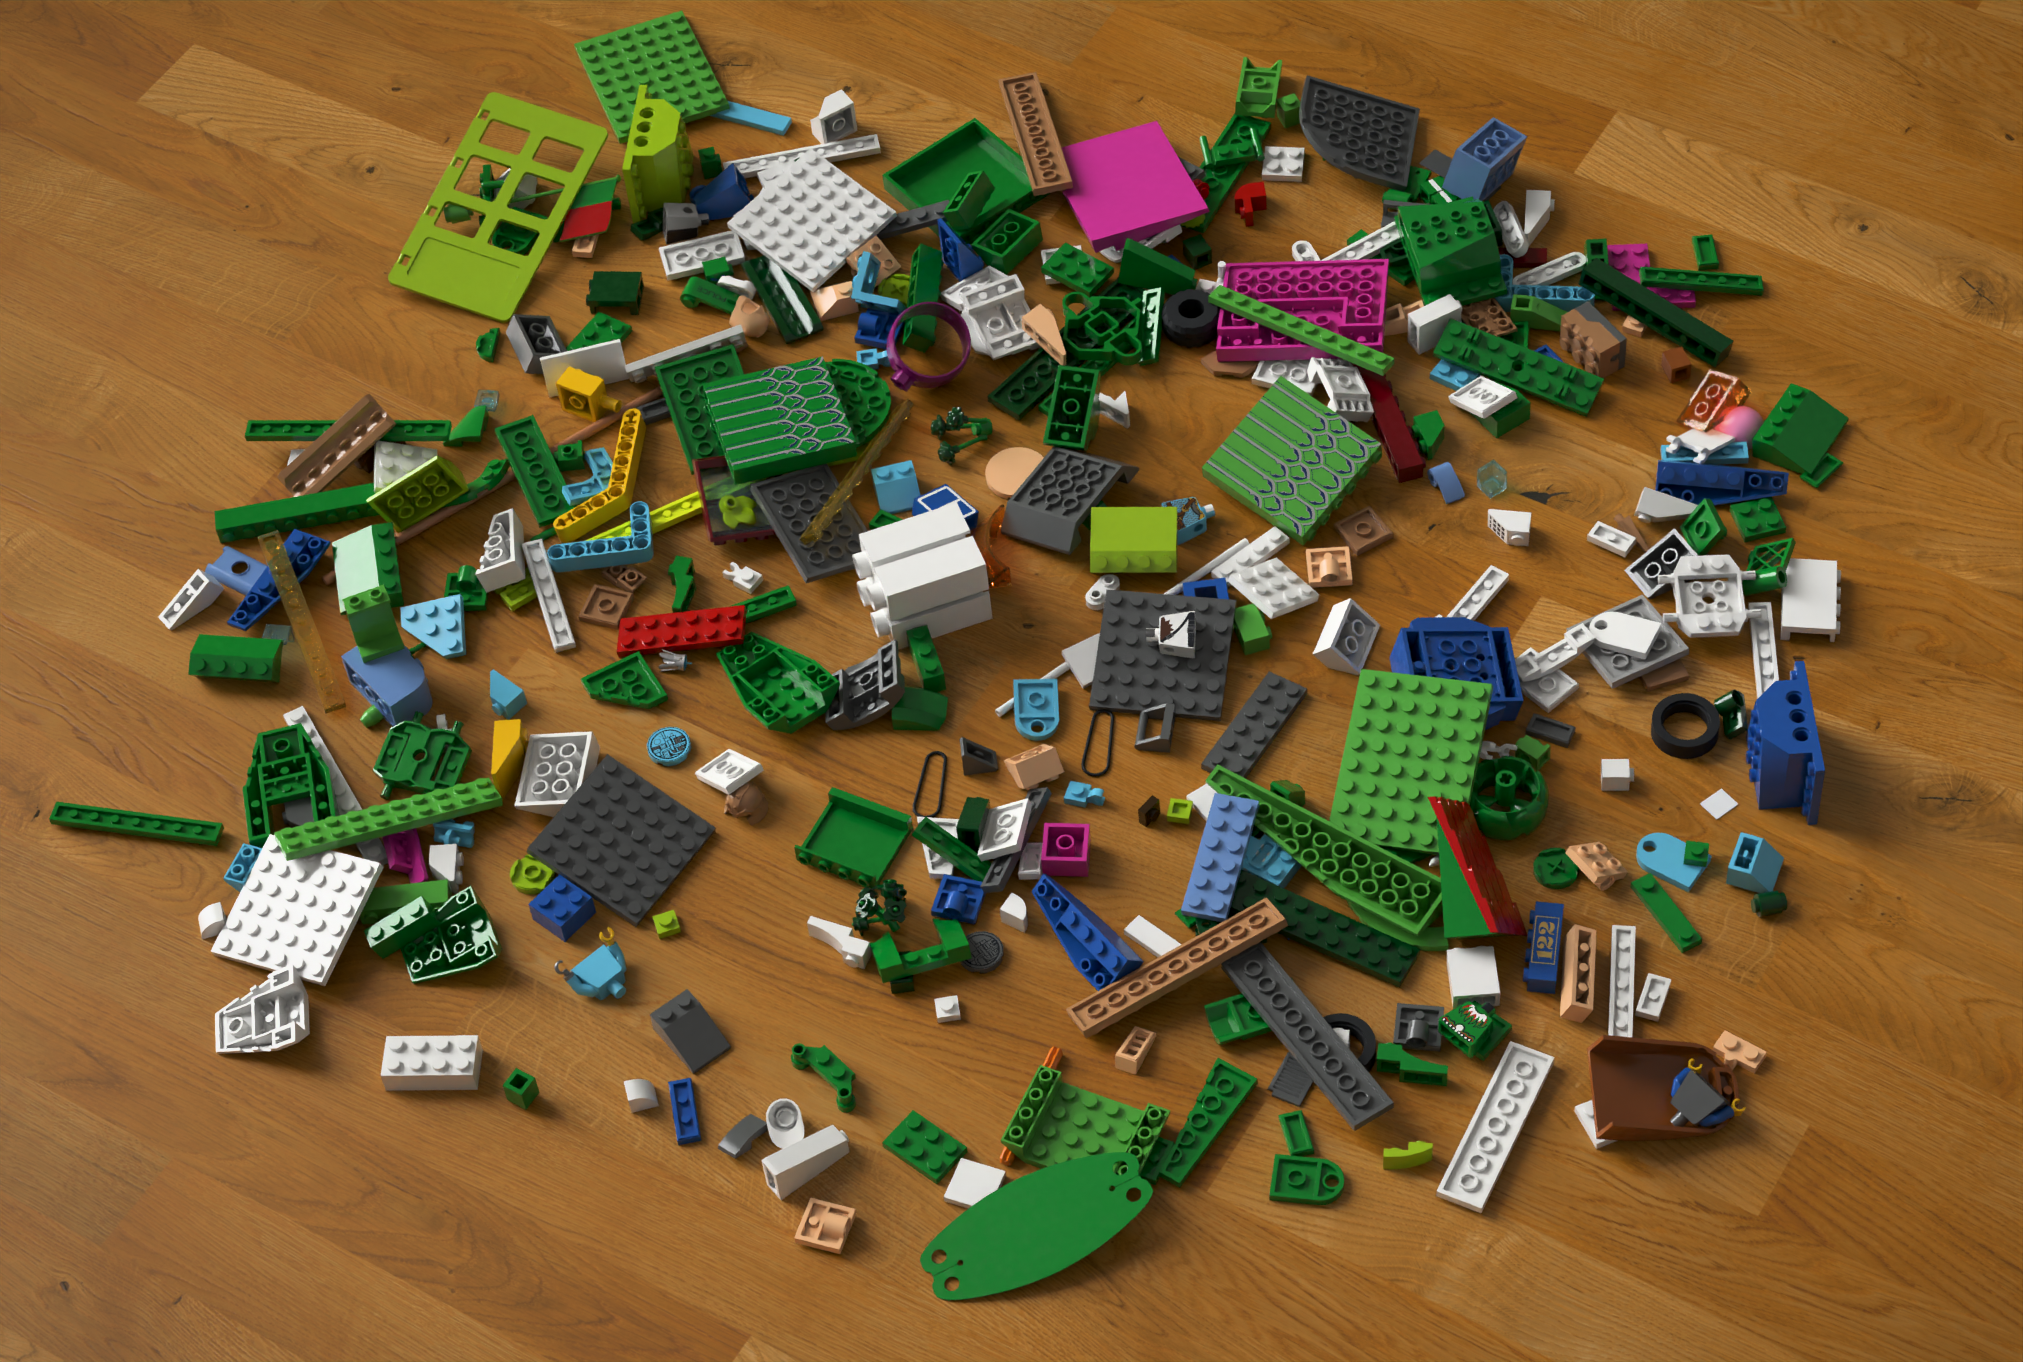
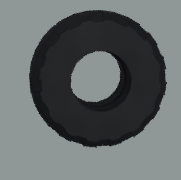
(1190, 318)

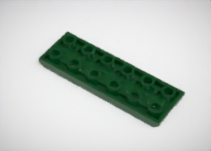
(782, 299)

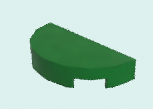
(487, 344)

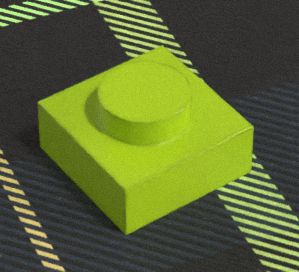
(1179, 811)
(666, 924)

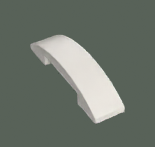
(1556, 656)

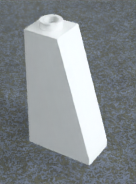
(804, 1160)

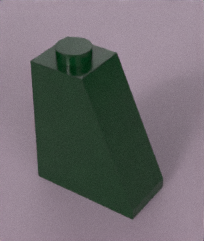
(973, 821)

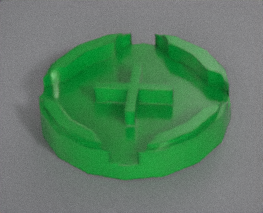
(1555, 869)

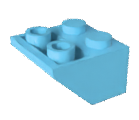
(1754, 864)

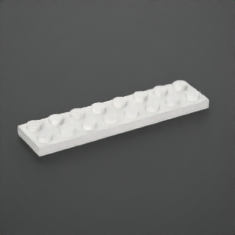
(1495, 1127)

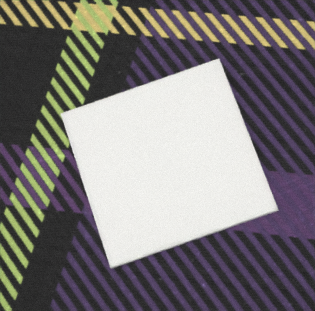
(1719, 803)

